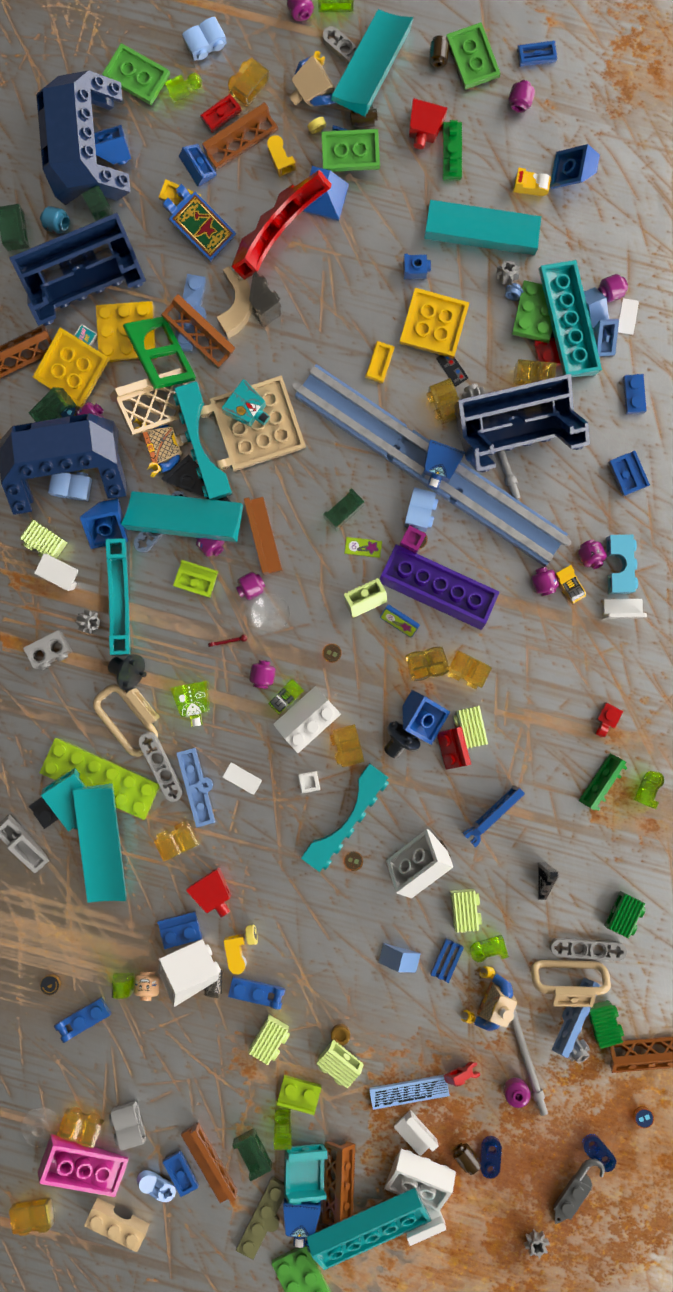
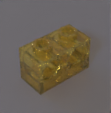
(532, 371)

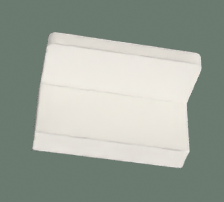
(57, 572)
(623, 609)
(416, 1133)
(429, 1229)

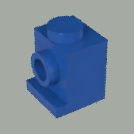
(412, 271)

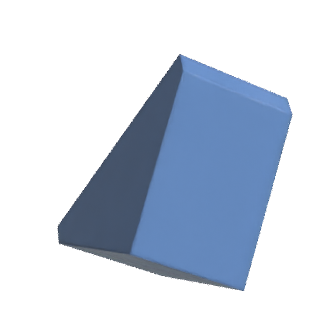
(596, 306)
(606, 336)
(399, 958)

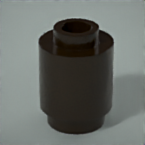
(439, 51)
(361, 121)
(466, 1158)

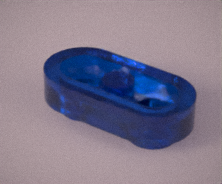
(599, 1151)
(490, 1158)

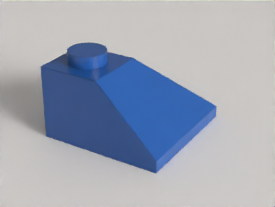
(112, 145)
(574, 166)
(331, 202)
(104, 523)
(423, 717)

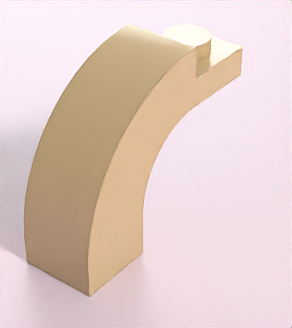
(238, 315)

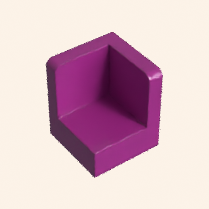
(412, 539)

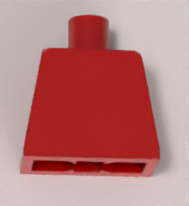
(426, 122)
(211, 892)

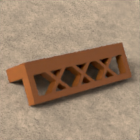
(236, 130)
(203, 326)
(20, 343)
(263, 535)
(645, 1061)
(209, 1163)
(343, 1184)

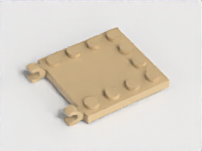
(258, 443)

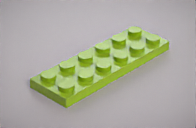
(131, 790)

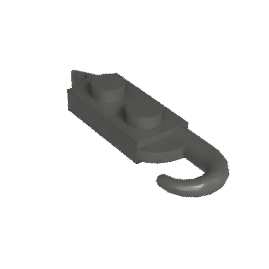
(575, 1191)

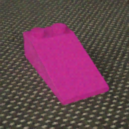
(81, 1167)

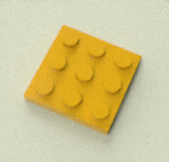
(434, 323)
(110, 331)
(71, 366)

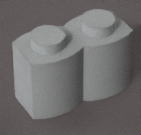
(127, 1125)

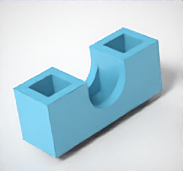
(623, 548)

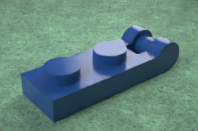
(256, 992)
(83, 1019)

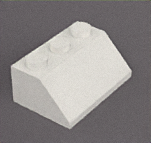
(306, 719)
(418, 864)
(430, 1179)

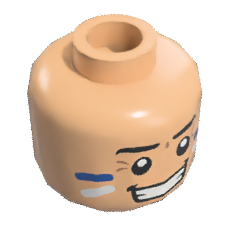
(146, 986)

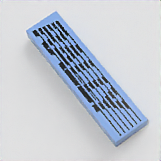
(409, 1092)

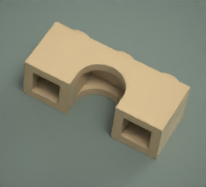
(123, 1231)

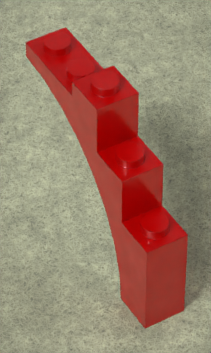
(272, 223)

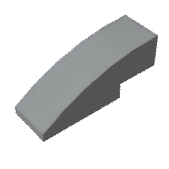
(22, 844)

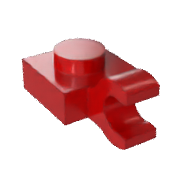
(608, 717)
(459, 1075)

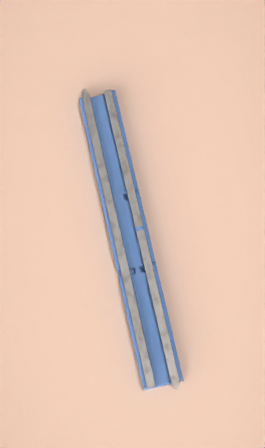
(408, 452)

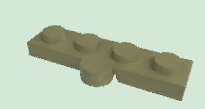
(263, 1219)

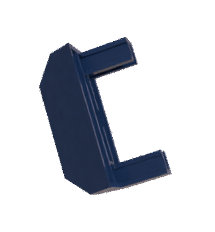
(69, 137)
(80, 268)
(519, 418)
(59, 448)

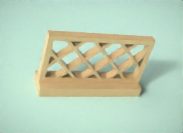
(140, 388)

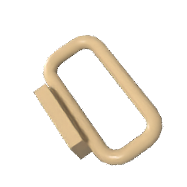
(139, 707)
(571, 995)

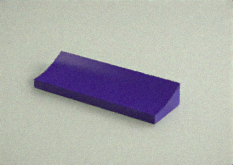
(439, 587)

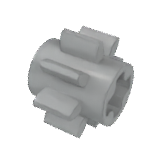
(507, 273)
(472, 390)
(87, 621)
(579, 1051)
(536, 1243)

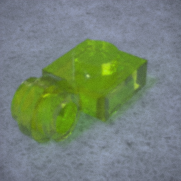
(179, 88)

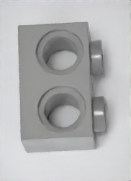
(46, 645)

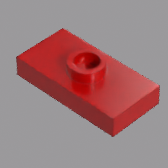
(221, 113)

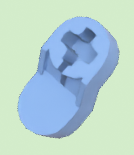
(147, 1183)

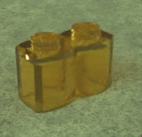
(248, 81)
(444, 398)
(427, 663)
(469, 669)
(347, 745)
(176, 841)
(80, 1127)
(32, 1216)

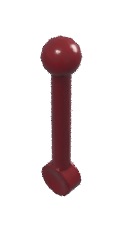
(243, 638)

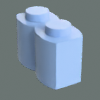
(204, 38)
(71, 486)
(420, 509)

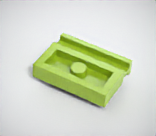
(195, 578)
(299, 1095)

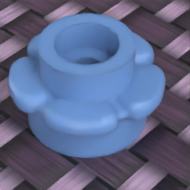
(513, 292)

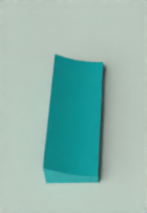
(372, 61)
(483, 227)
(570, 319)
(183, 516)
(100, 843)
(368, 1229)

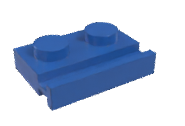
(629, 473)
(179, 930)

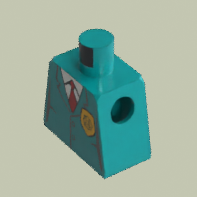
(246, 405)

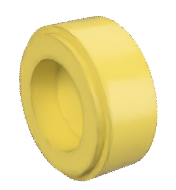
(316, 125)
(251, 934)

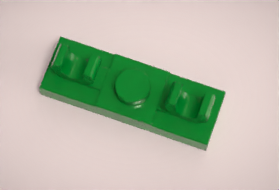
(452, 150)
(602, 782)

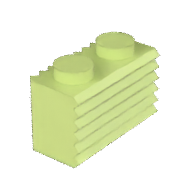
(43, 540)
(365, 597)
(472, 726)
(465, 910)
(269, 1039)
(339, 1064)

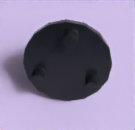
(128, 671)
(400, 740)

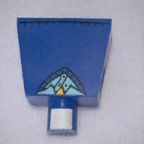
(441, 463)
(300, 1220)

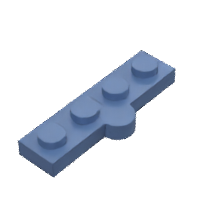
(193, 295)
(196, 787)
(572, 1024)

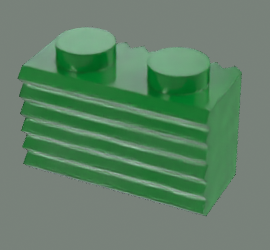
(625, 915)
(605, 1025)

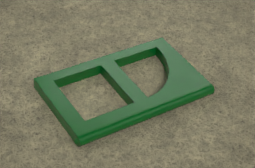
(137, 332)

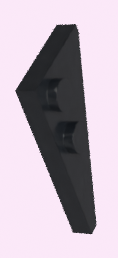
(185, 477)
(546, 879)

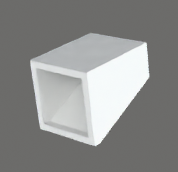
(188, 971)

